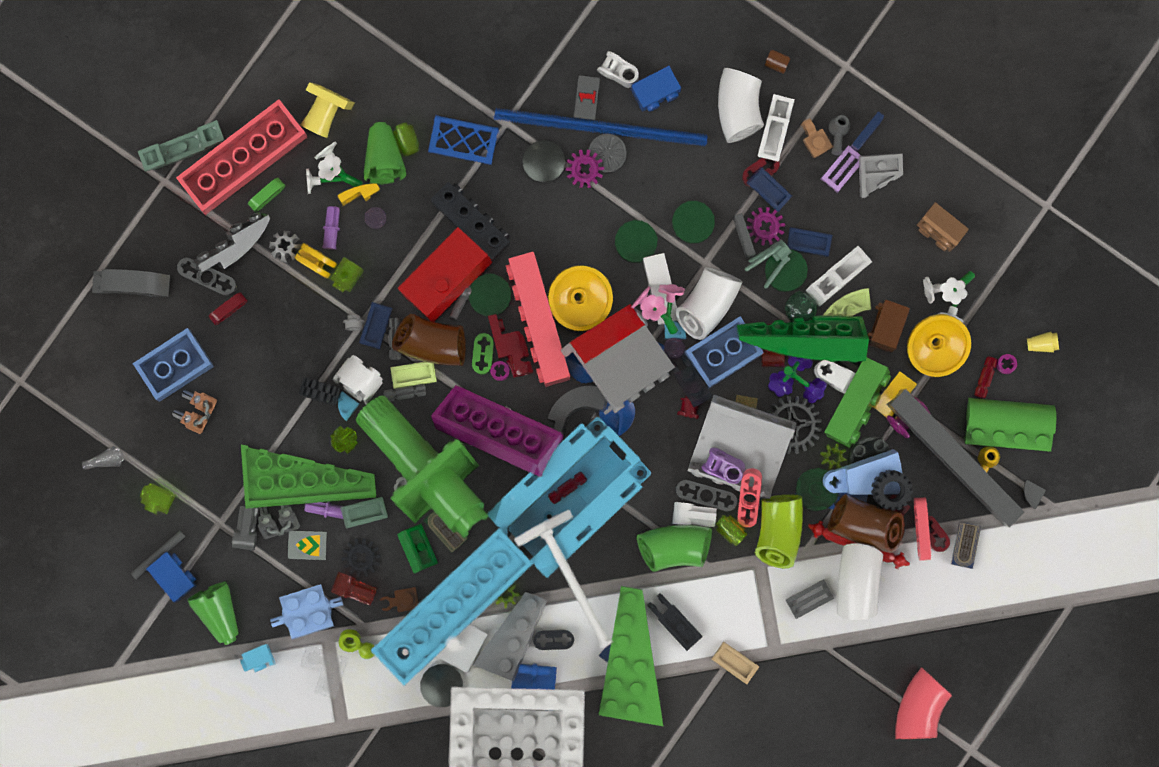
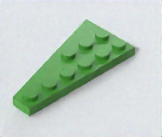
(291, 480)
(630, 677)

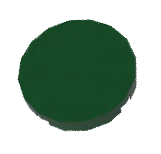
(693, 222)
(635, 241)
(791, 275)
(490, 295)
(813, 493)

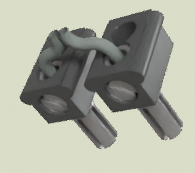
(268, 526)

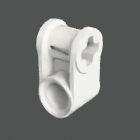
(618, 69)
(838, 378)

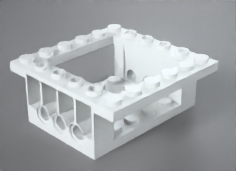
(479, 730)

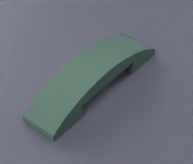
(181, 147)

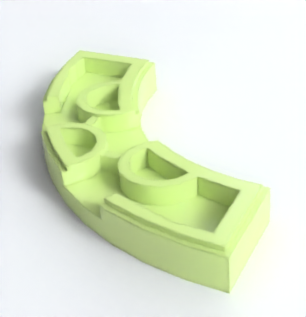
(850, 304)

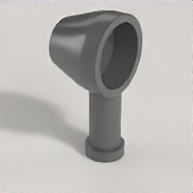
(839, 131)

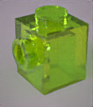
(346, 275)
(156, 498)

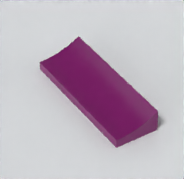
(496, 430)

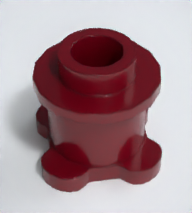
(687, 409)

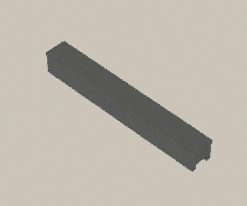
(955, 458)

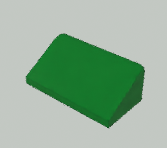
(417, 548)

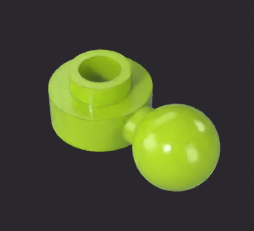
(355, 644)

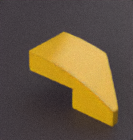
(364, 190)

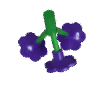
(782, 381)

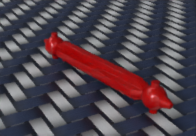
(818, 530)

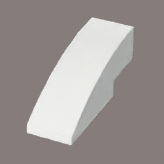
(775, 127)
(657, 275)
(838, 276)

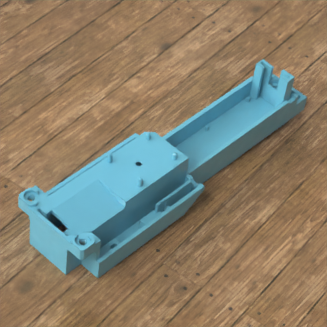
(500, 561)

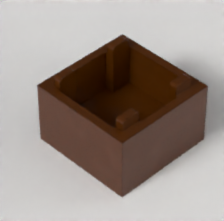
(888, 325)

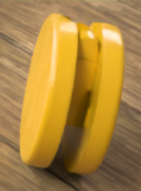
(314, 260)

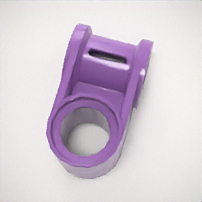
(722, 465)

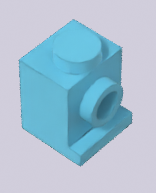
(257, 658)

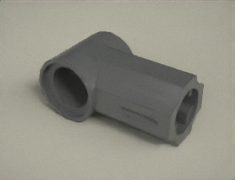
(246, 535)

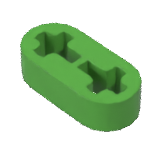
(266, 194)
(477, 353)

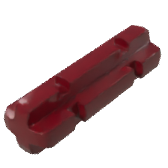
(986, 377)
(567, 487)

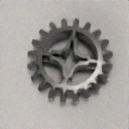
(810, 422)

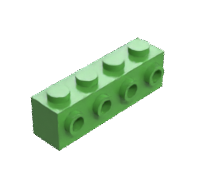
(857, 402)

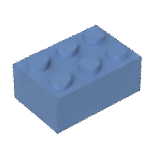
(722, 354)
(173, 364)

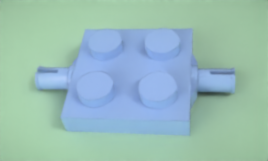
(306, 611)

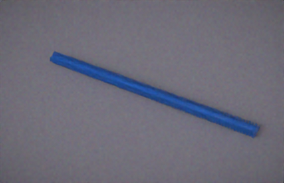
(599, 127)

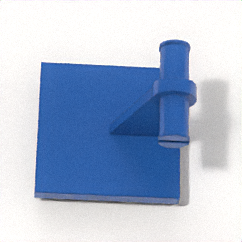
(535, 677)

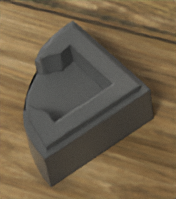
(1033, 493)

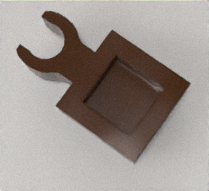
(404, 600)

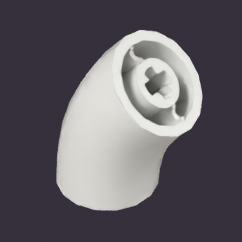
(739, 105)
(708, 302)
(859, 582)

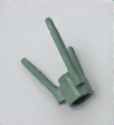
(778, 251)

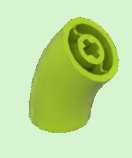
(780, 530)

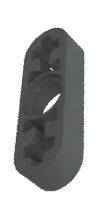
(219, 289)
(720, 505)

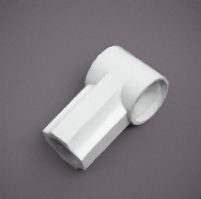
(693, 515)

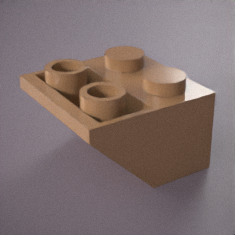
(942, 227)

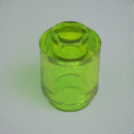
(406, 139)
(731, 530)

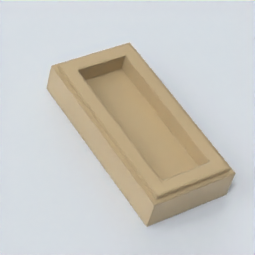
(735, 662)

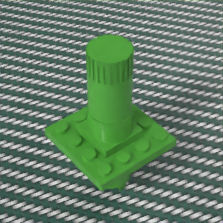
(431, 477)

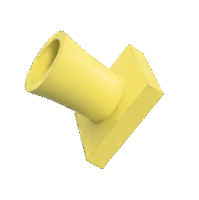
(324, 109)

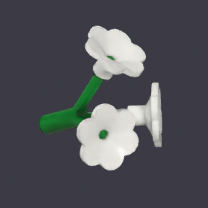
(329, 169)
(952, 291)

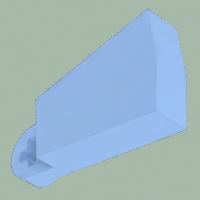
(859, 476)

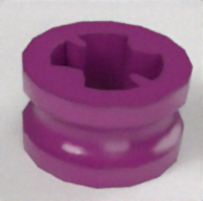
(1005, 357)
(506, 370)

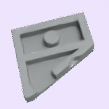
(878, 170)

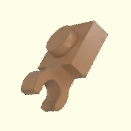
(817, 141)

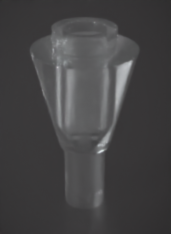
(110, 458)

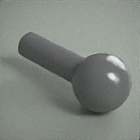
(460, 303)

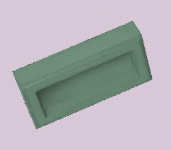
(364, 512)

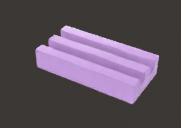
(831, 183)

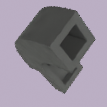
(131, 282)
(573, 401)

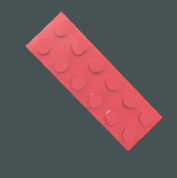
(242, 157)
(539, 319)

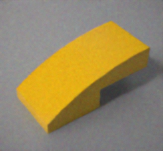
(899, 382)

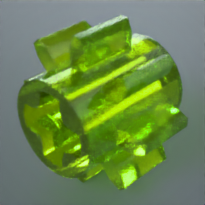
(344, 439)
(834, 450)
(510, 599)

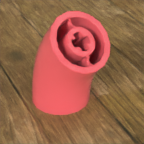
(921, 708)

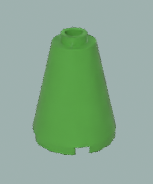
(383, 156)
(216, 612)

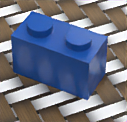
(655, 89)
(172, 576)

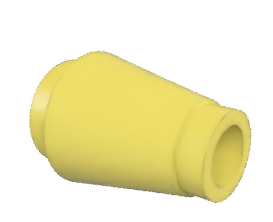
(1043, 343)

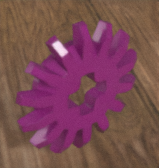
(575, 168)
(767, 217)

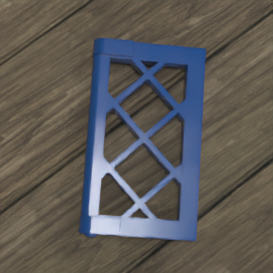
(470, 156)

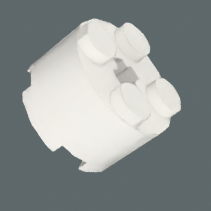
(358, 380)

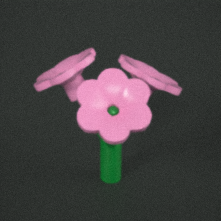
(654, 307)

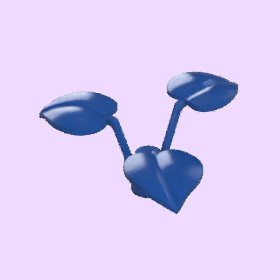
(618, 421)

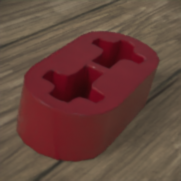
(760, 163)
(227, 308)
(940, 533)

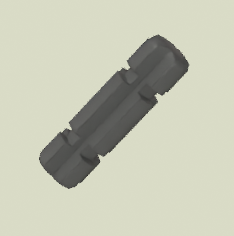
(393, 324)
(405, 392)

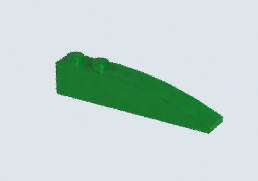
(818, 339)

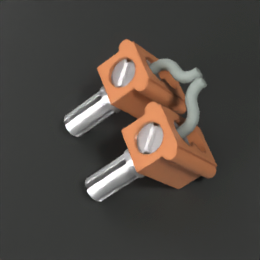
(192, 420)

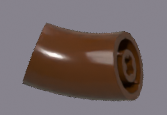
(430, 341)
(867, 524)

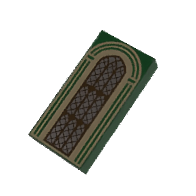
(451, 539)

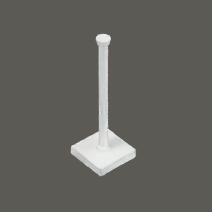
(545, 531)
(463, 649)

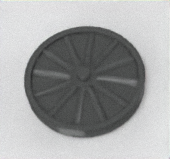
(610, 150)

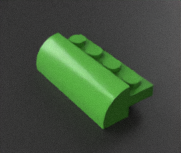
(1010, 424)

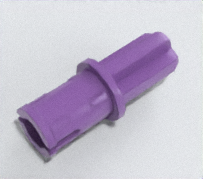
(331, 228)
(325, 509)

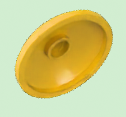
(594, 301)
(947, 353)

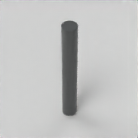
(157, 554)

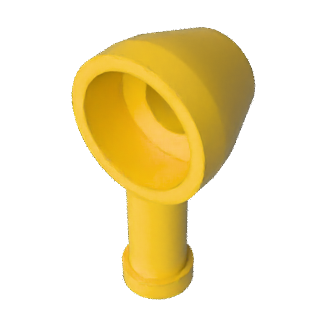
(984, 461)

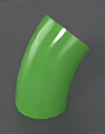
(675, 546)

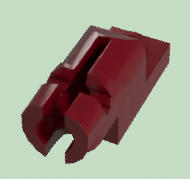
(510, 346)

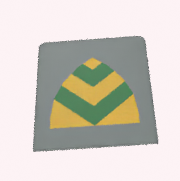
(307, 545)

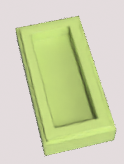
(413, 374)

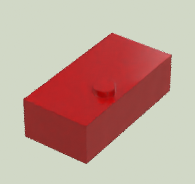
(445, 275)

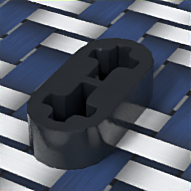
(553, 645)

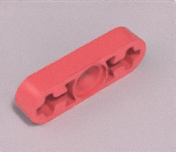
(755, 491)
(922, 528)

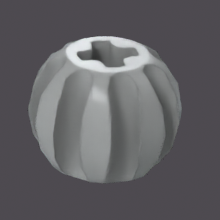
(279, 243)

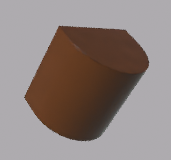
(777, 61)

